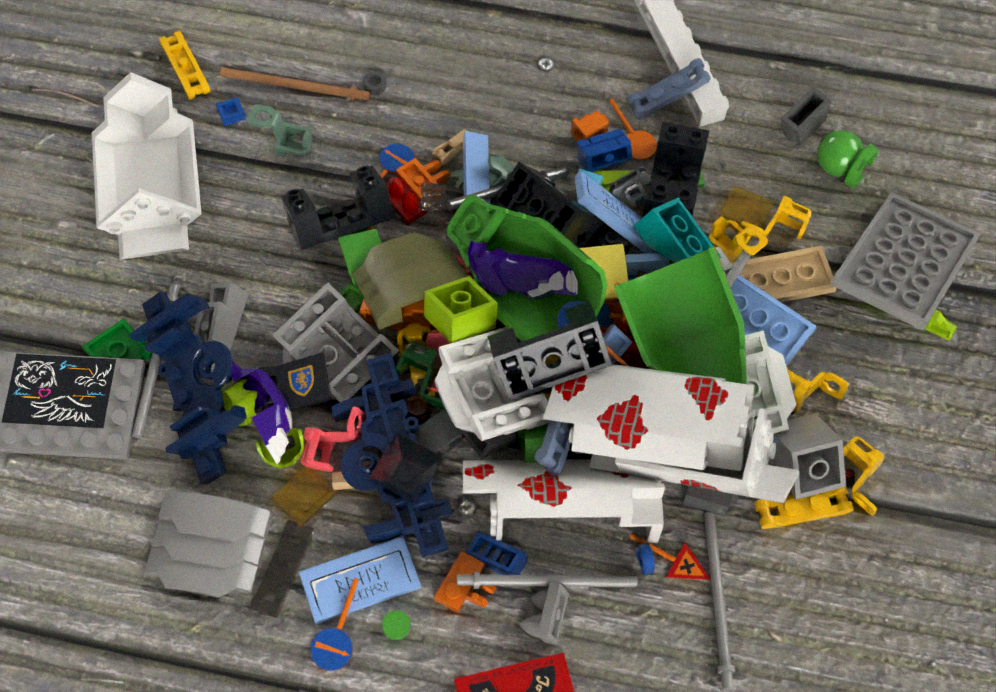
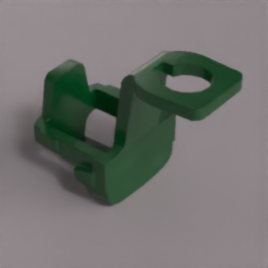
(428, 362)

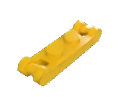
(184, 64)
(803, 509)

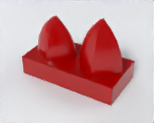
(404, 201)

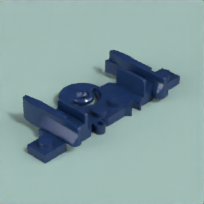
(187, 360)
(382, 422)

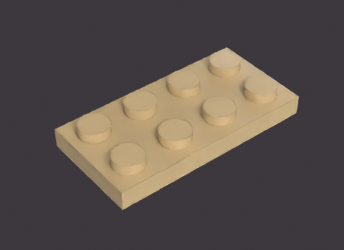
(791, 274)

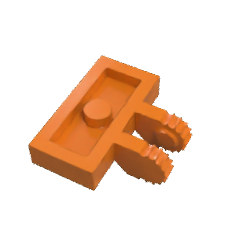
(415, 175)
(455, 595)

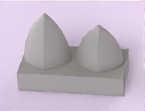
(549, 623)

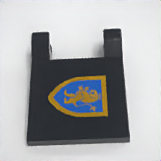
(301, 381)

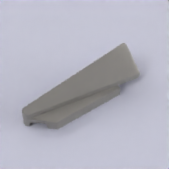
(223, 316)

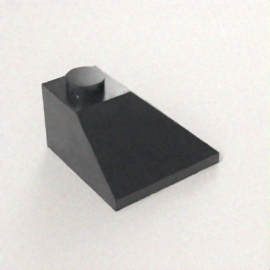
(405, 468)

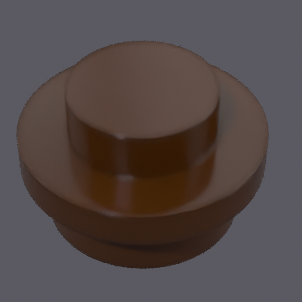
(418, 408)

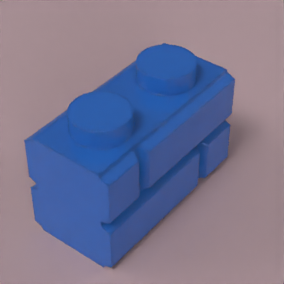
(604, 150)

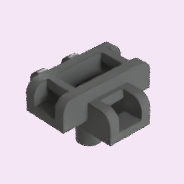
(631, 186)

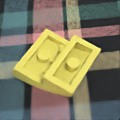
(613, 262)

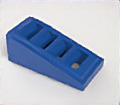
(512, 563)

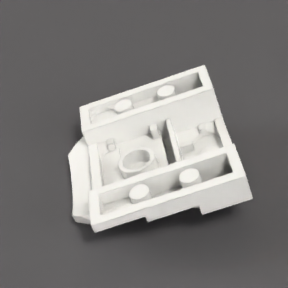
(771, 382)
(476, 393)

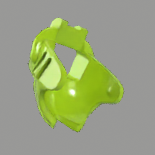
(235, 394)
(290, 456)

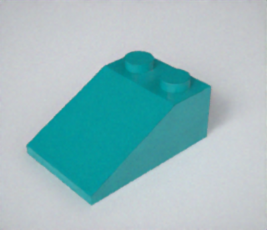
(673, 232)

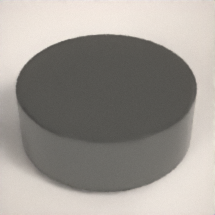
(374, 83)

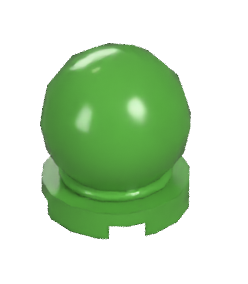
(843, 154)

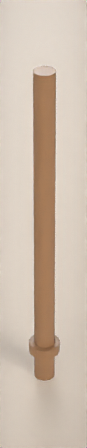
(351, 93)

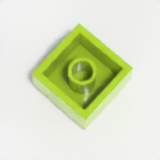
(460, 309)

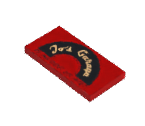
(536, 675)

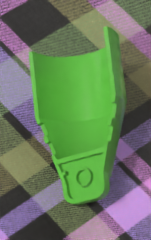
(529, 237)
(687, 319)

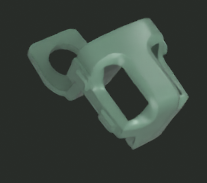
(283, 132)
(498, 173)

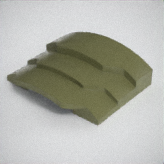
(401, 272)

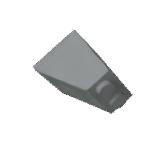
(814, 452)

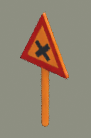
(684, 566)

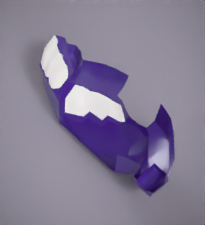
(521, 273)
(276, 420)

